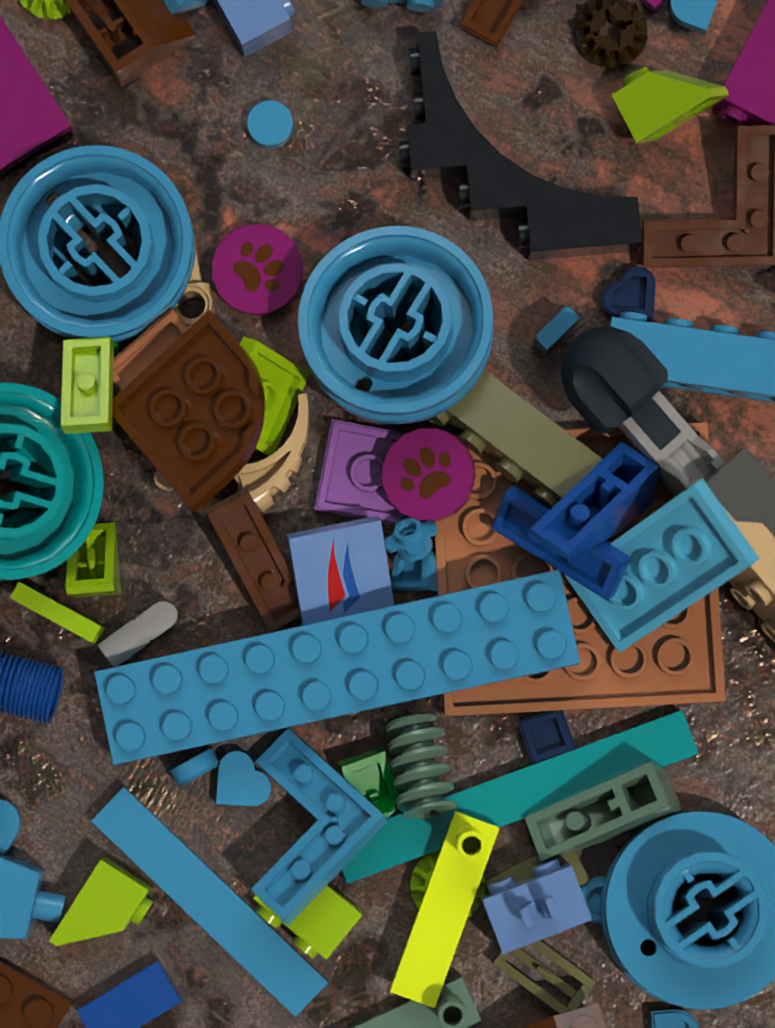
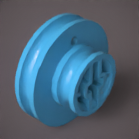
(98, 191)
(374, 286)
(647, 900)

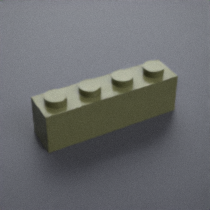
(519, 439)

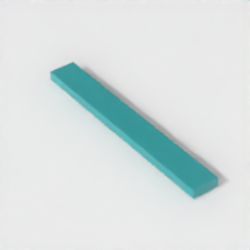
(528, 790)

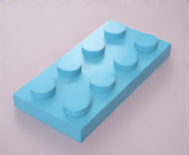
(673, 563)

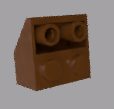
(131, 33)

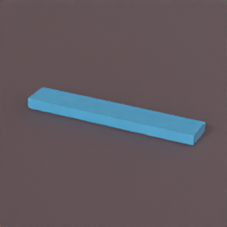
(210, 901)

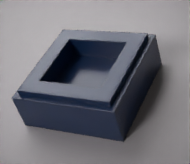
(545, 735)

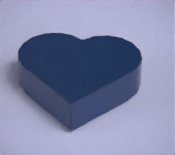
(631, 294)

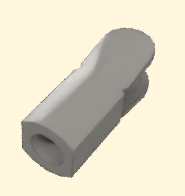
(138, 632)

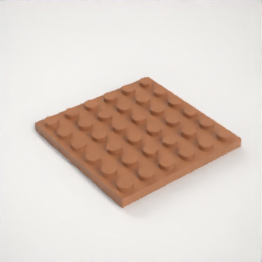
(668, 666)

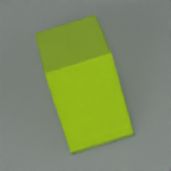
(95, 565)

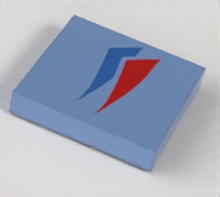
(340, 570)

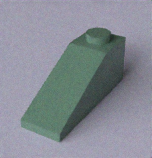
(604, 812)

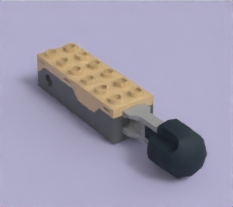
(617, 384)

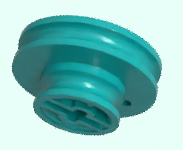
(58, 481)

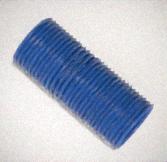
(33, 688)

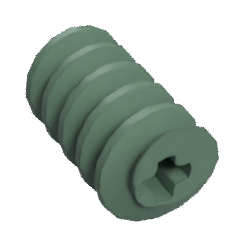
(417, 766)

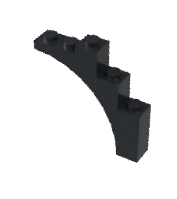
(555, 218)

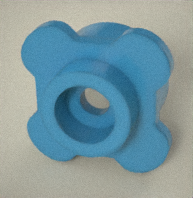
(411, 539)

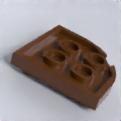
(196, 410)

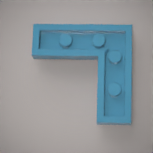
(342, 826)

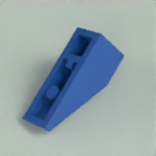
(600, 503)

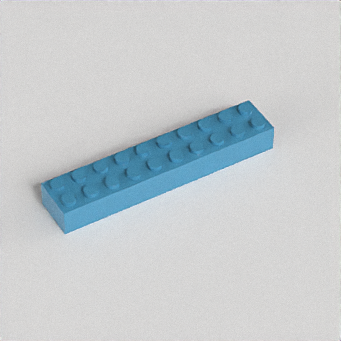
(337, 667)

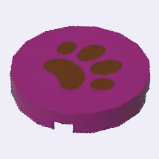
(257, 270)
(428, 474)

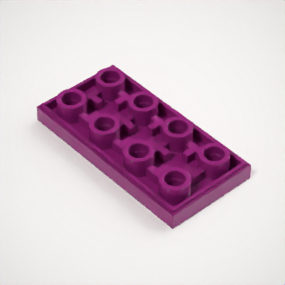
(27, 109)

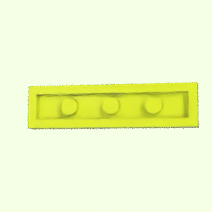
(444, 909)

